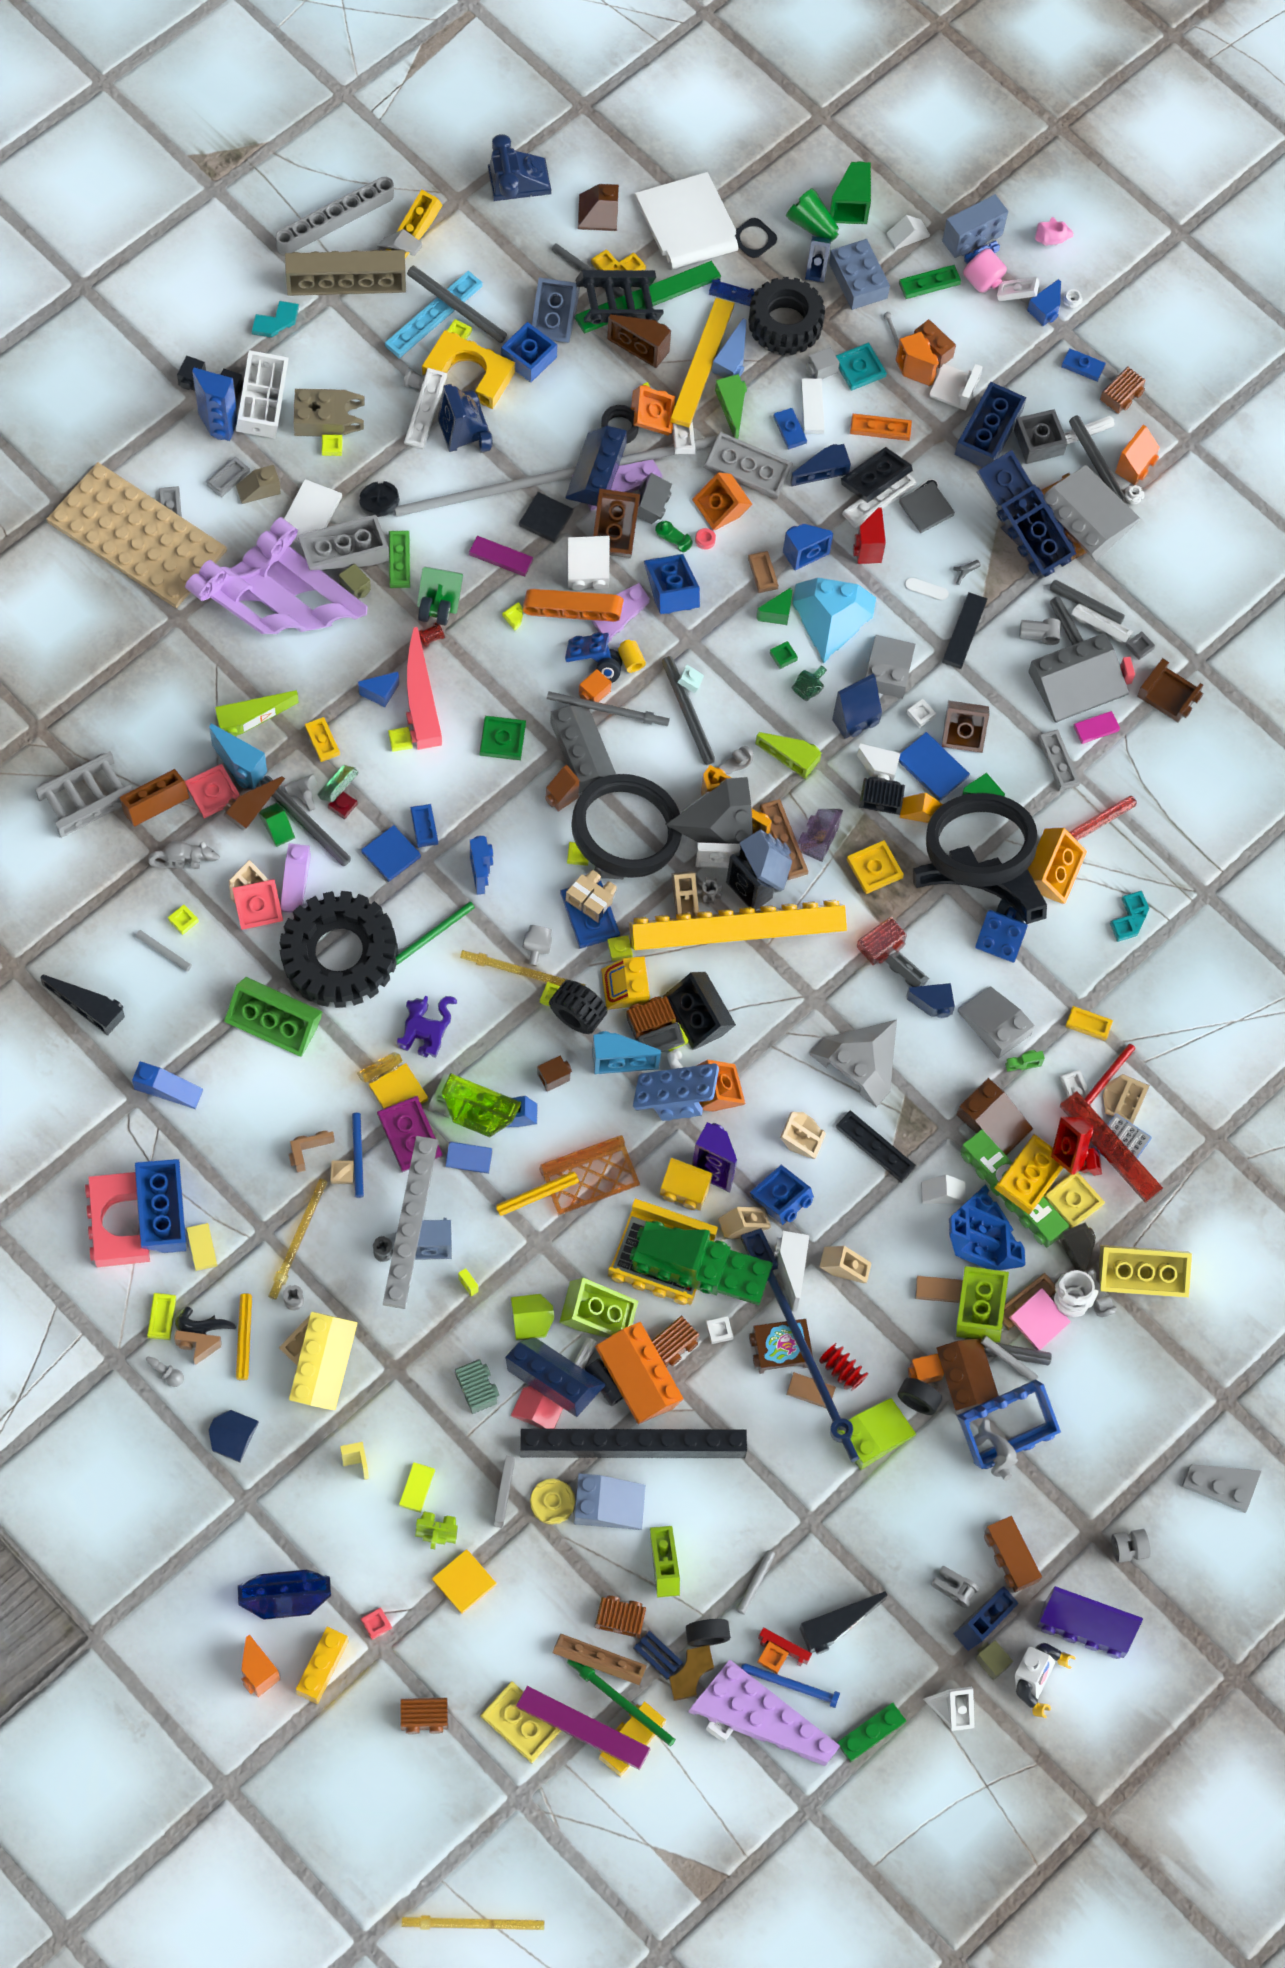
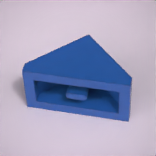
(379, 688)

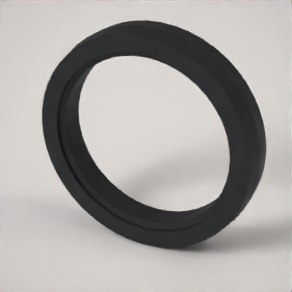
(606, 861)
(981, 875)

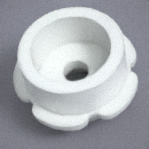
(1072, 294)
(1130, 497)

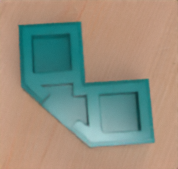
(270, 326)
(1130, 925)

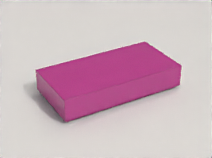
(1096, 727)

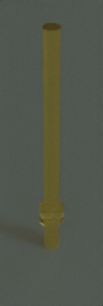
(482, 959)
(281, 1276)
(426, 1923)

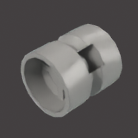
(1138, 1544)

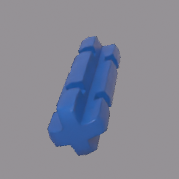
(994, 246)

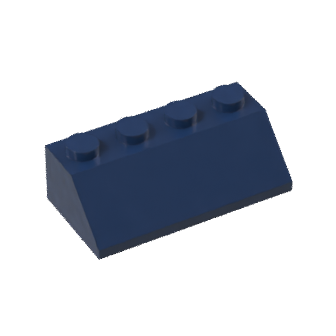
(597, 464)
(553, 1375)

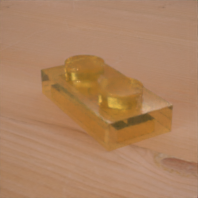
(372, 1072)

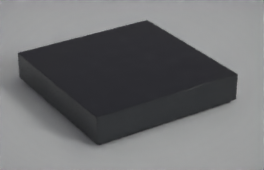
(546, 517)

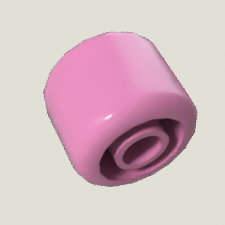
(985, 271)

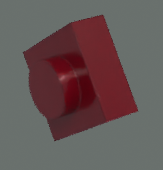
(343, 805)

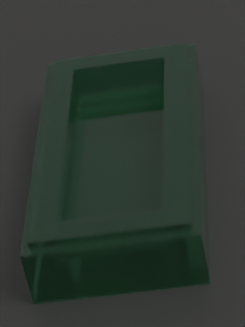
(338, 783)

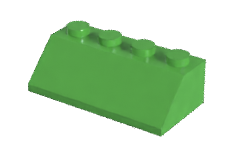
(273, 1016)

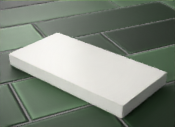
(311, 509)

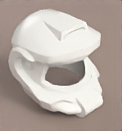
(1075, 1293)

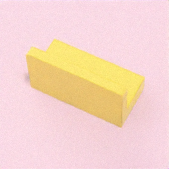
(355, 1454)

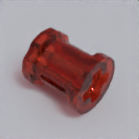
(431, 634)

